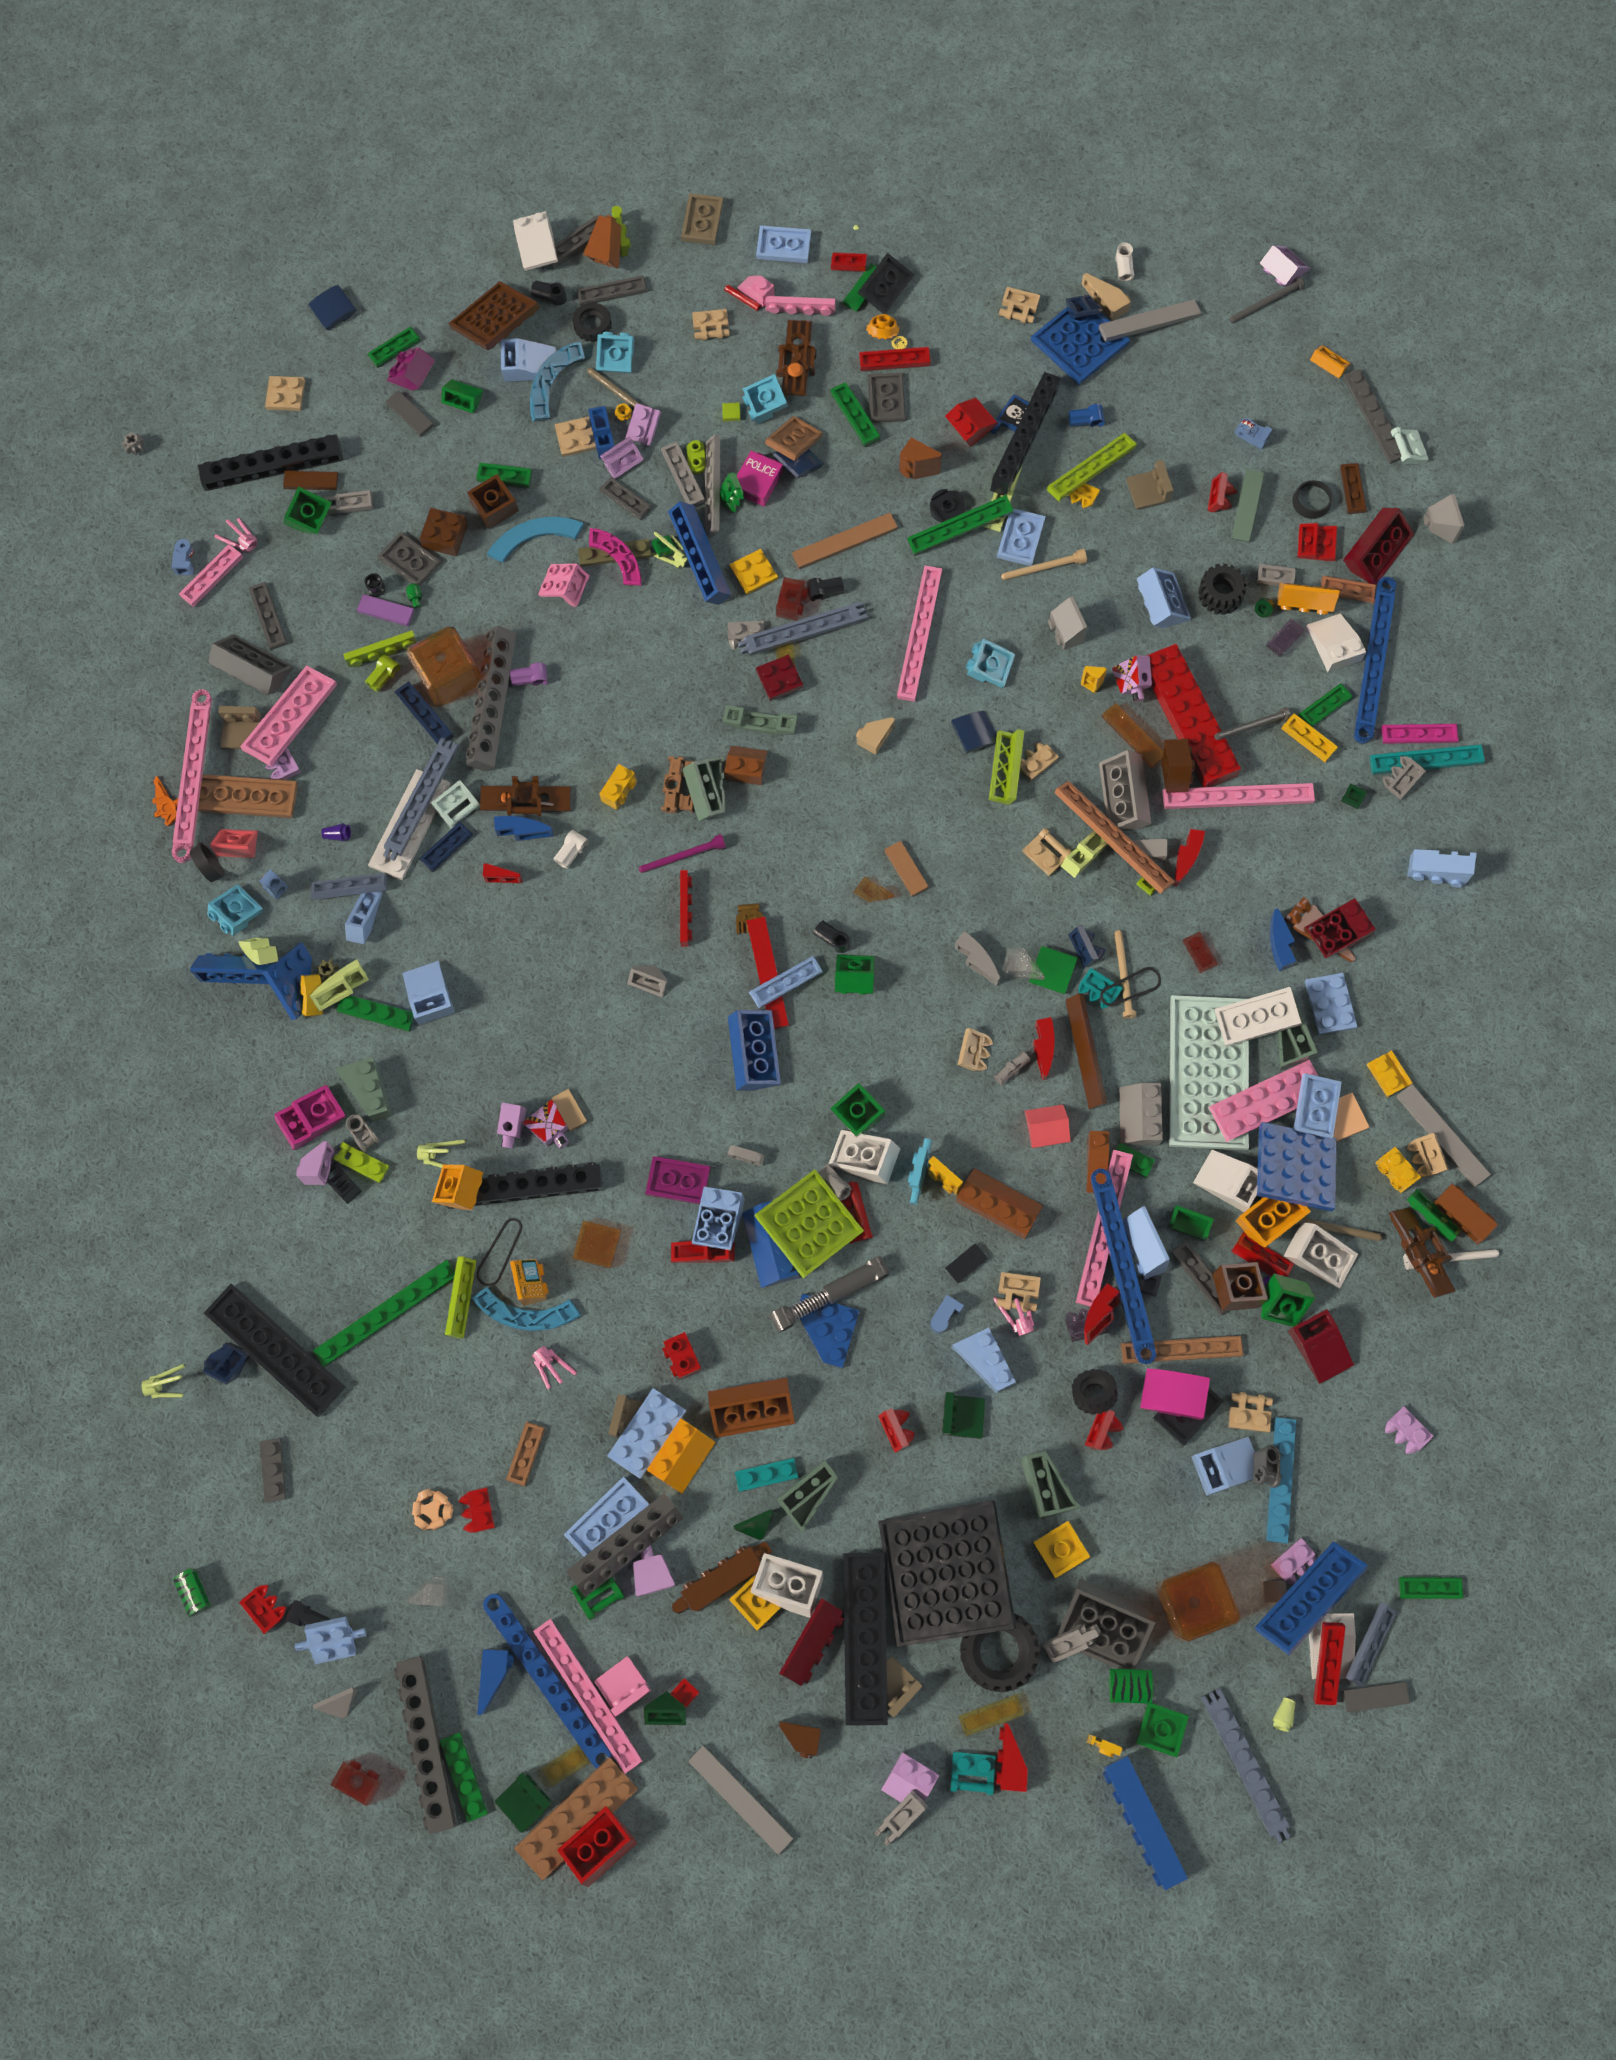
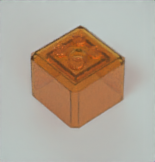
(445, 678)
(1215, 1599)

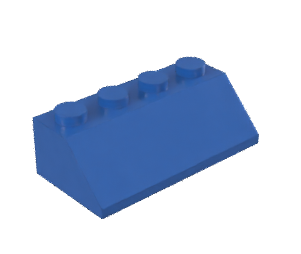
(228, 969)
(753, 1049)
(769, 1260)

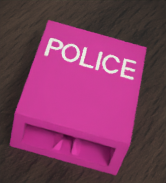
(759, 477)

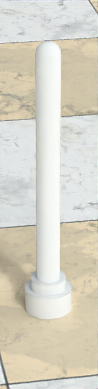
(1461, 1256)

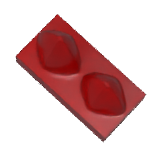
(1220, 488)
(891, 1422)
(1102, 1424)

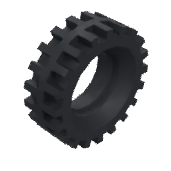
(1008, 1679)

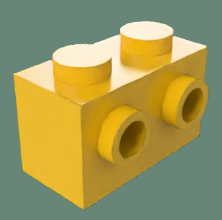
(618, 786)
(1397, 1170)

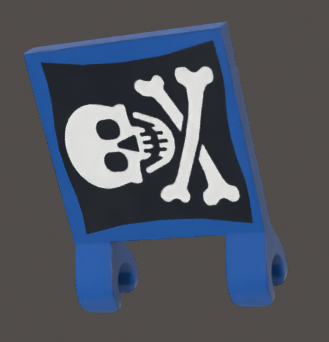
(1011, 414)

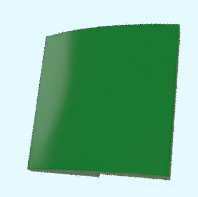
(1056, 968)

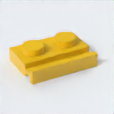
(1389, 1073)
(1105, 1747)

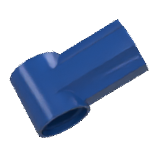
(1091, 416)

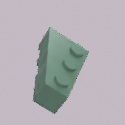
(706, 787)
(1295, 1045)
(367, 1087)

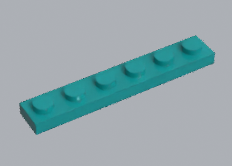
(1429, 758)

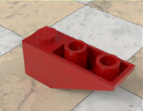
(1013, 1768)

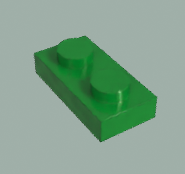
(1140, 1163)

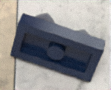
(1085, 950)

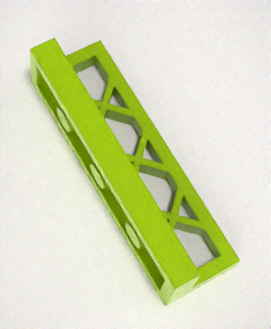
(1013, 766)

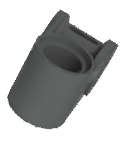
(1266, 1466)

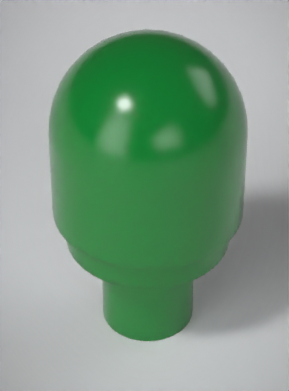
(414, 594)

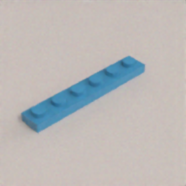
(1281, 1496)

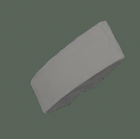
(977, 957)

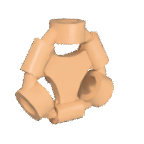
(431, 1509)

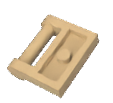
(1042, 855)

